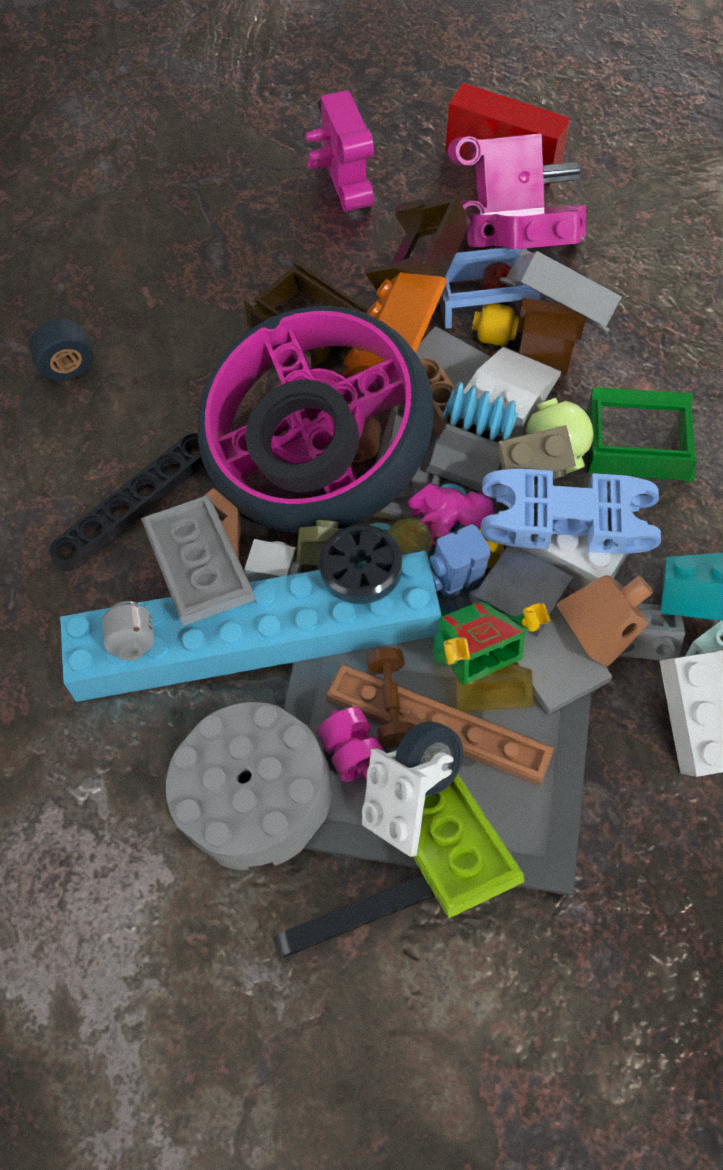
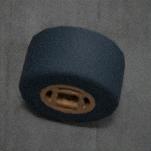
(61, 349)

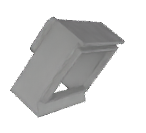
(564, 287)

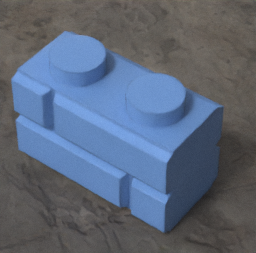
(459, 561)

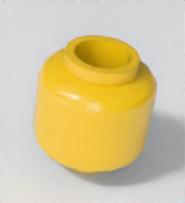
(496, 324)

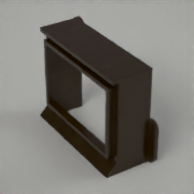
(445, 219)
(303, 280)

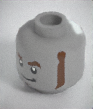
(127, 630)

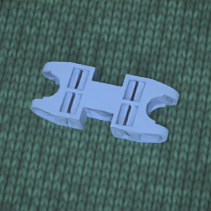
(570, 511)

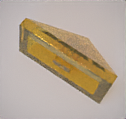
(502, 689)

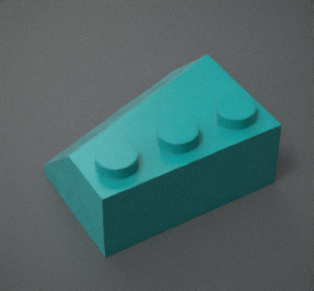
(693, 586)

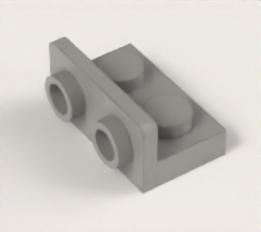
(660, 638)

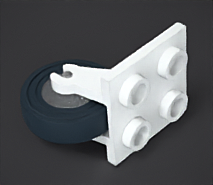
(401, 779)

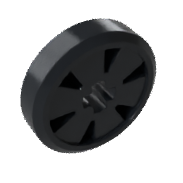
(379, 573)

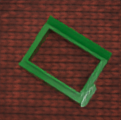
(643, 461)

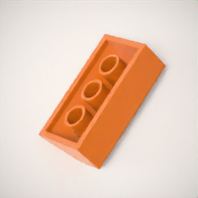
(405, 306)

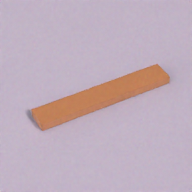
(479, 738)

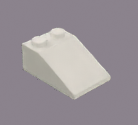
(515, 379)

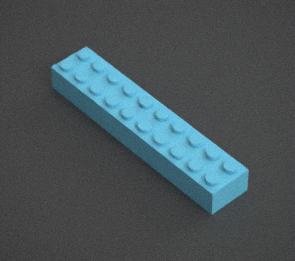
(285, 624)

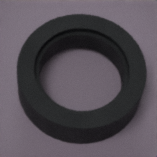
(281, 403)

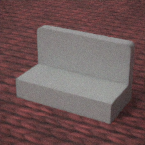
(463, 457)

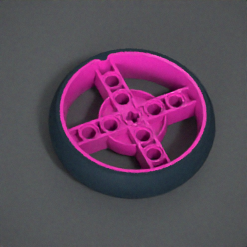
(279, 344)

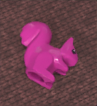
(447, 506)

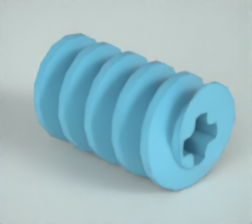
(481, 412)

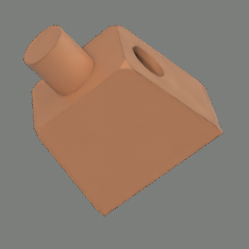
(606, 616)

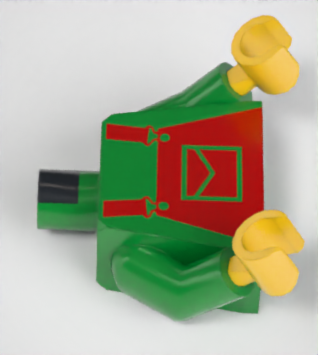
(483, 639)

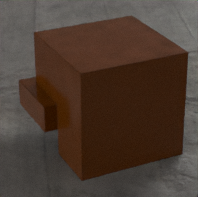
(549, 332)

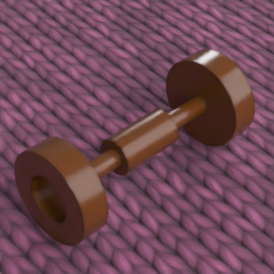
(386, 662)

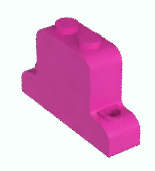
(529, 227)

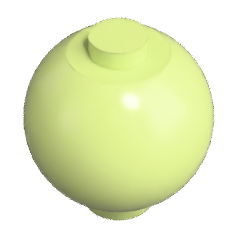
(579, 426)

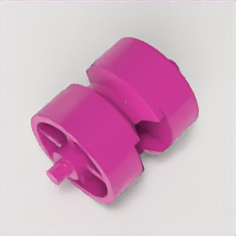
(348, 738)

